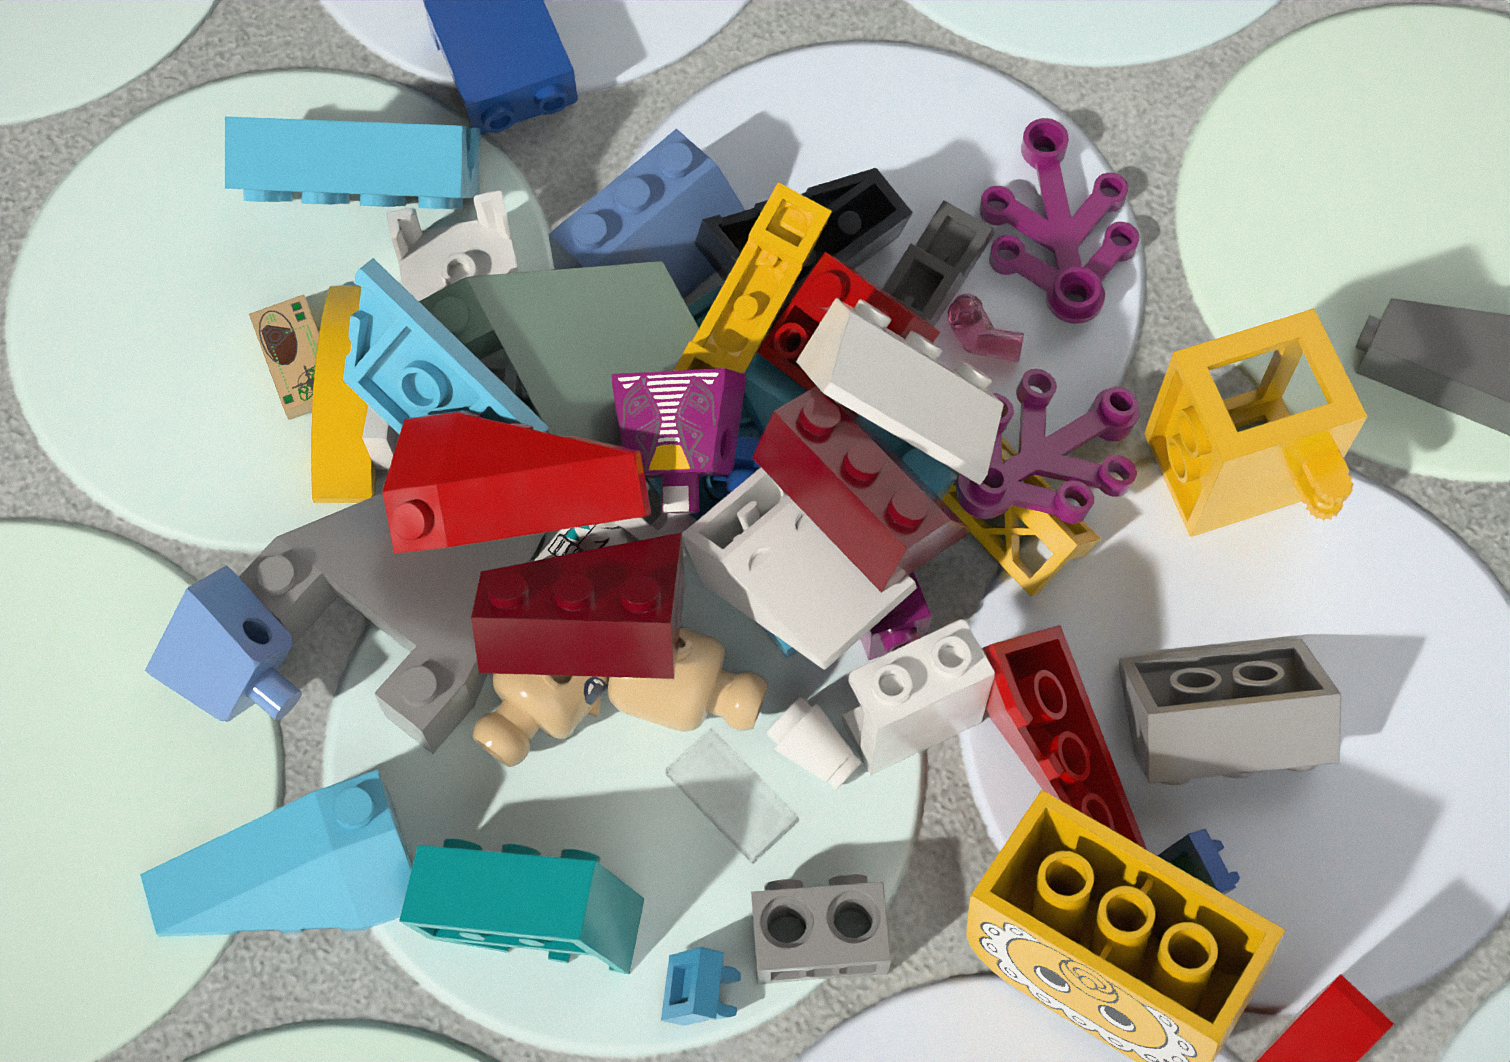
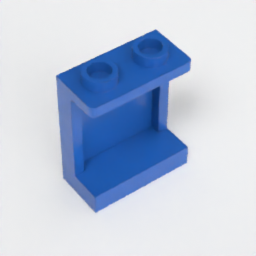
(502, 59)

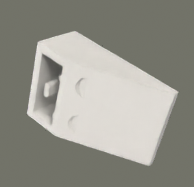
(786, 572)

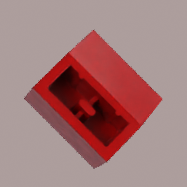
(803, 315)

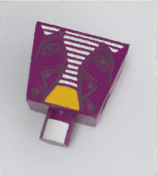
(681, 426)

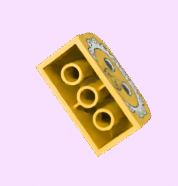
(1117, 937)

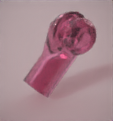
(977, 332)

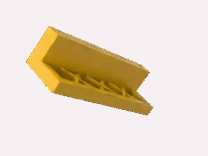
(1063, 539)

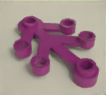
(1059, 231)
(1109, 417)

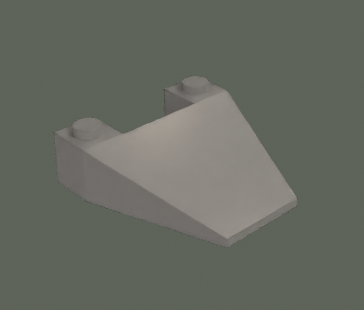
(412, 596)

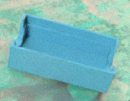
(351, 157)

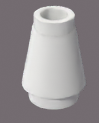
(813, 743)

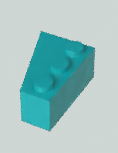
(522, 902)

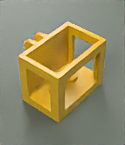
(1288, 460)

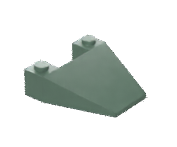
(571, 334)

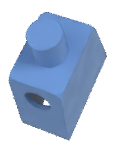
(225, 651)

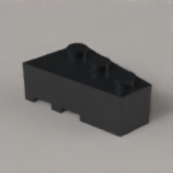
(862, 222)

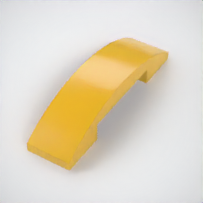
(757, 283)
(338, 454)

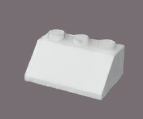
(904, 387)

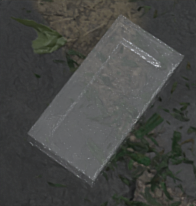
(732, 795)

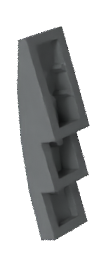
(939, 262)

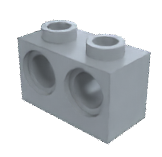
(822, 948)

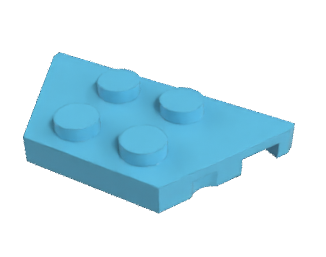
(414, 365)

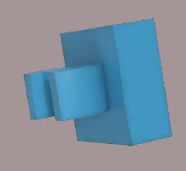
(694, 987)

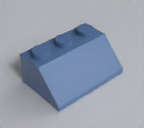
(650, 215)

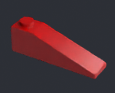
(491, 480)
(1053, 728)

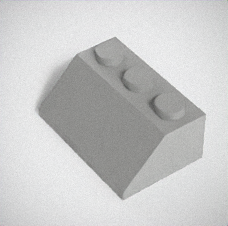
(1231, 711)

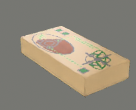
(290, 349)

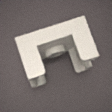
(449, 253)

